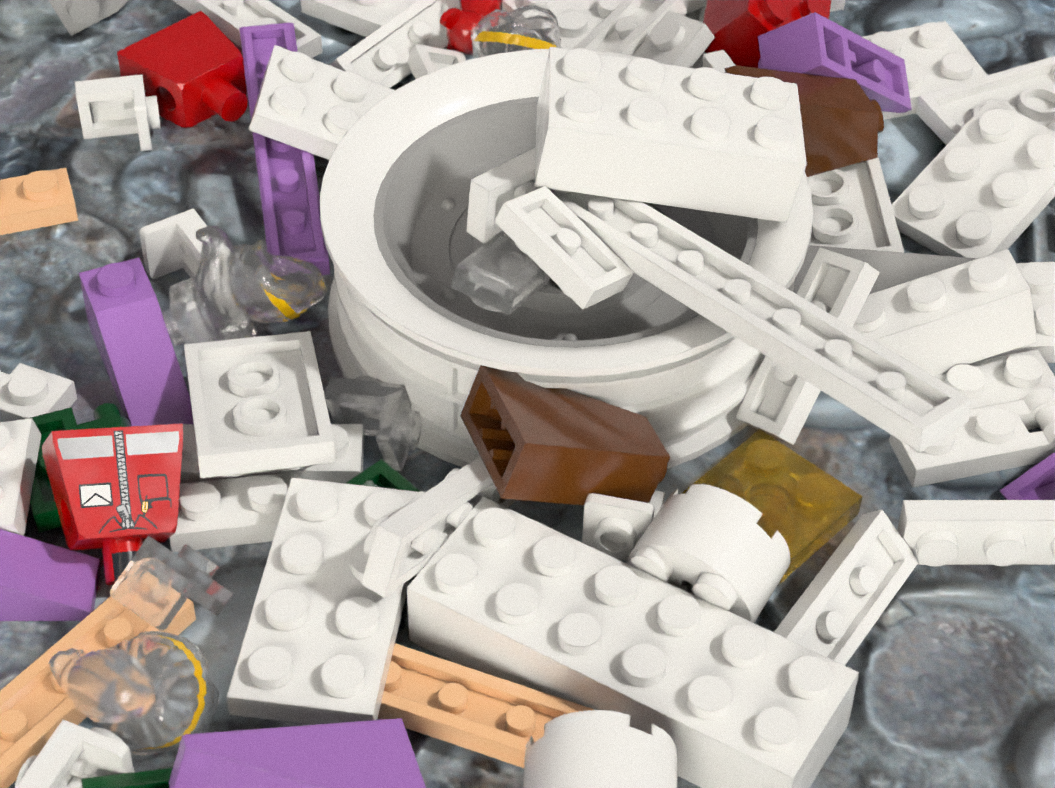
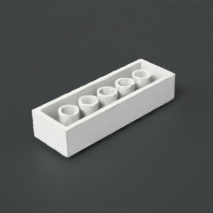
(616, 639)

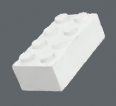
(669, 135)

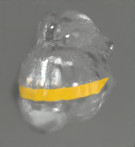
(518, 30)
(253, 283)
(141, 689)

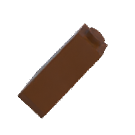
(835, 116)
(560, 442)

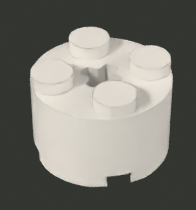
(713, 550)
(599, 752)

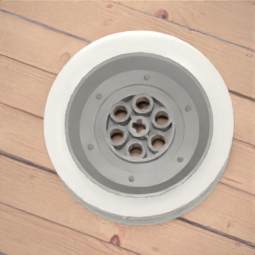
(398, 231)

